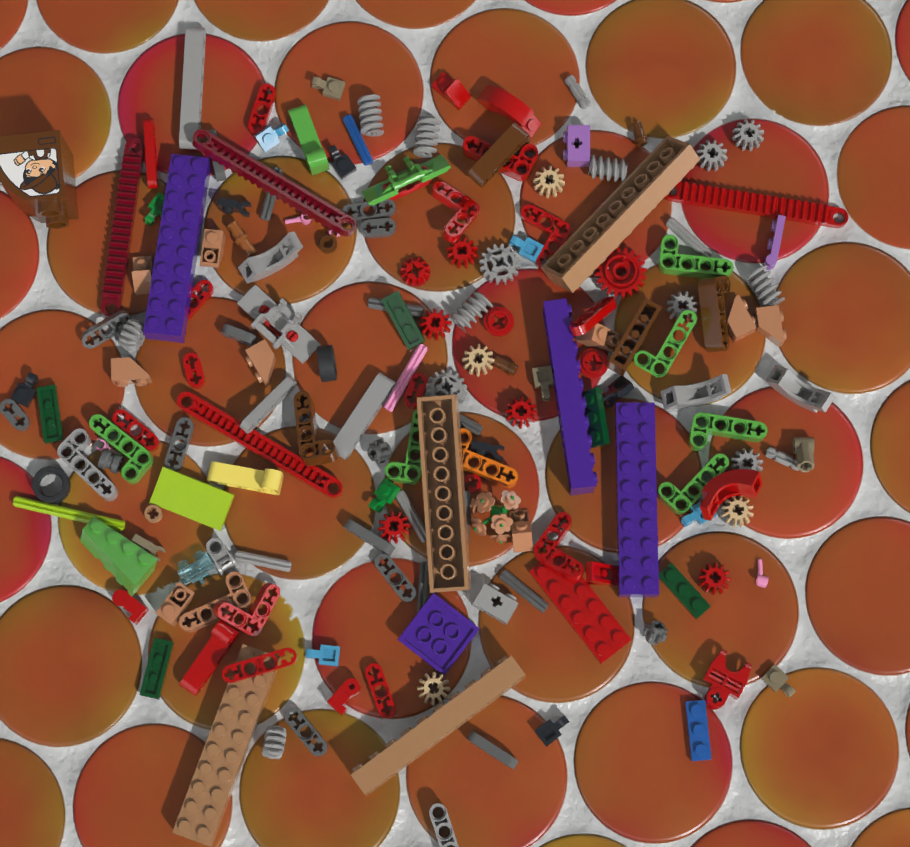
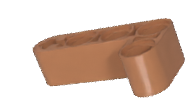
(232, 598)

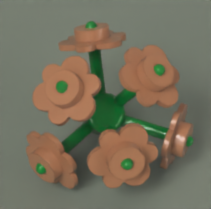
(499, 518)

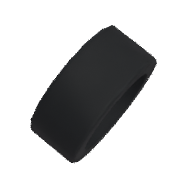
(326, 363)
(51, 499)

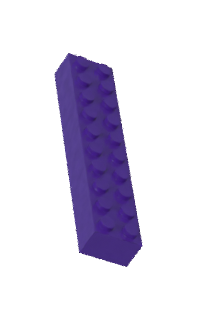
(177, 248)
(568, 397)
(636, 500)

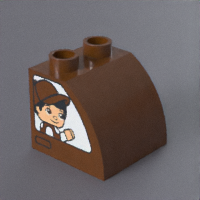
(40, 176)

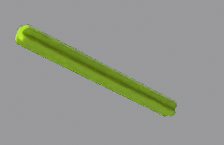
(65, 512)

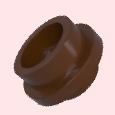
(327, 238)

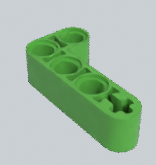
(308, 139)
(695, 262)
(670, 341)
(728, 431)
(119, 444)
(410, 464)
(697, 482)

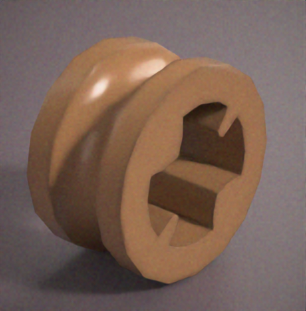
(158, 510)

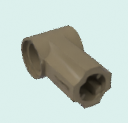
(804, 451)

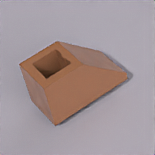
(212, 248)
(739, 321)
(770, 325)
(600, 338)
(262, 359)
(127, 371)
(521, 531)
(175, 604)

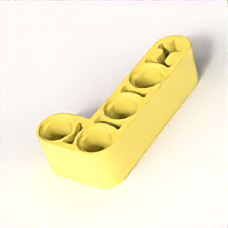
(246, 478)

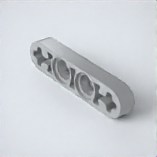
(268, 404)

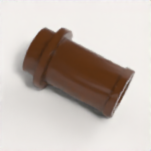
(639, 134)
(506, 366)

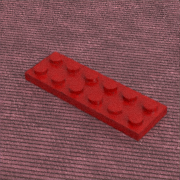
(582, 610)

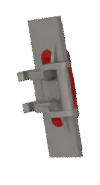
(281, 321)

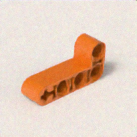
(484, 463)

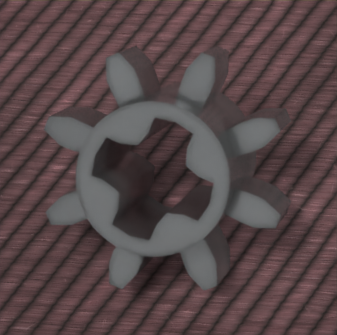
(379, 451)
(655, 632)

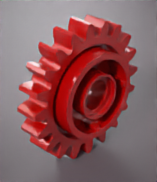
(621, 284)

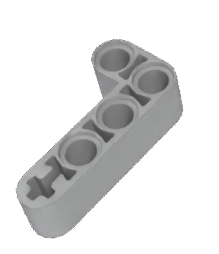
(89, 469)

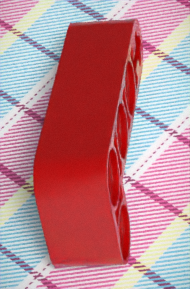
(514, 162)
(209, 658)

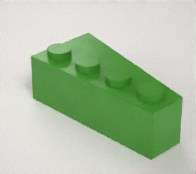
(118, 554)

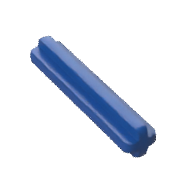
(358, 140)

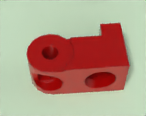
(124, 600)
(345, 692)

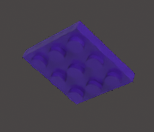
(438, 634)

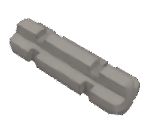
(577, 92)
(782, 458)

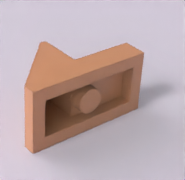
(142, 274)

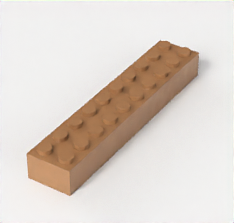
(620, 213)
(444, 493)
(438, 725)
(224, 751)

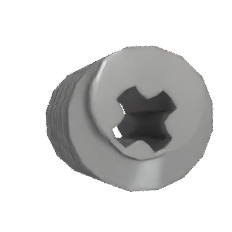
(368, 115)
(425, 136)
(607, 168)
(764, 287)
(470, 310)

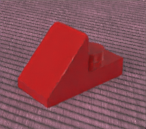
(451, 90)
(601, 574)

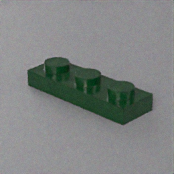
(403, 319)
(50, 414)
(596, 417)
(683, 591)
(156, 668)

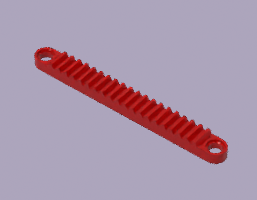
(757, 204)
(259, 444)

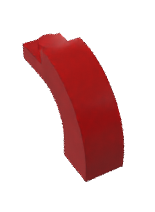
(509, 106)
(726, 485)

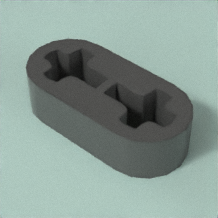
(379, 232)
(238, 335)
(11, 417)

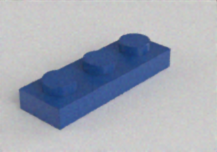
(698, 730)

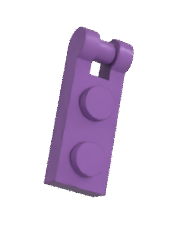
(774, 242)

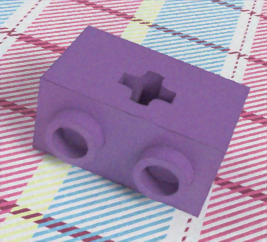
(577, 156)

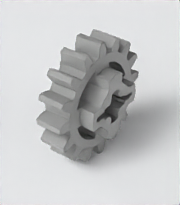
(493, 260)
(452, 385)

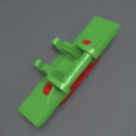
(406, 181)

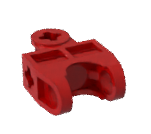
(724, 682)

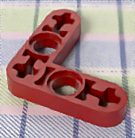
(461, 208)
(554, 235)
(551, 549)
(252, 616)

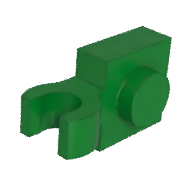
(156, 208)
(385, 493)

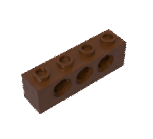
(634, 337)

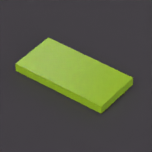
(192, 498)

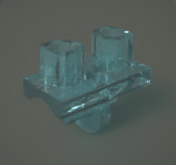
(196, 570)

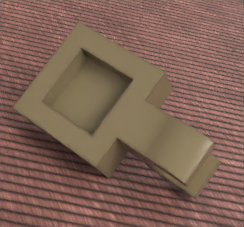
(331, 88)
(543, 379)
(147, 545)
(776, 679)

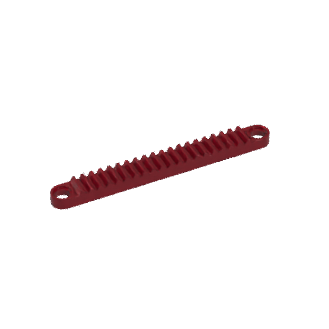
(273, 183)
(122, 227)

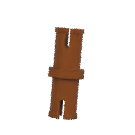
(242, 239)

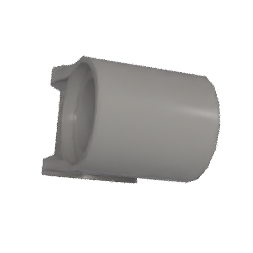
(221, 557)

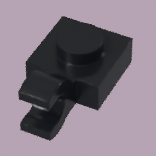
(342, 164)
(229, 206)
(617, 389)
(25, 393)
(486, 448)
(550, 731)

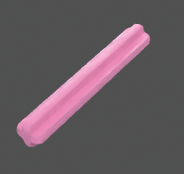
(405, 377)

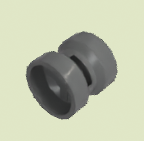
(110, 461)

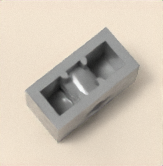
(485, 604)

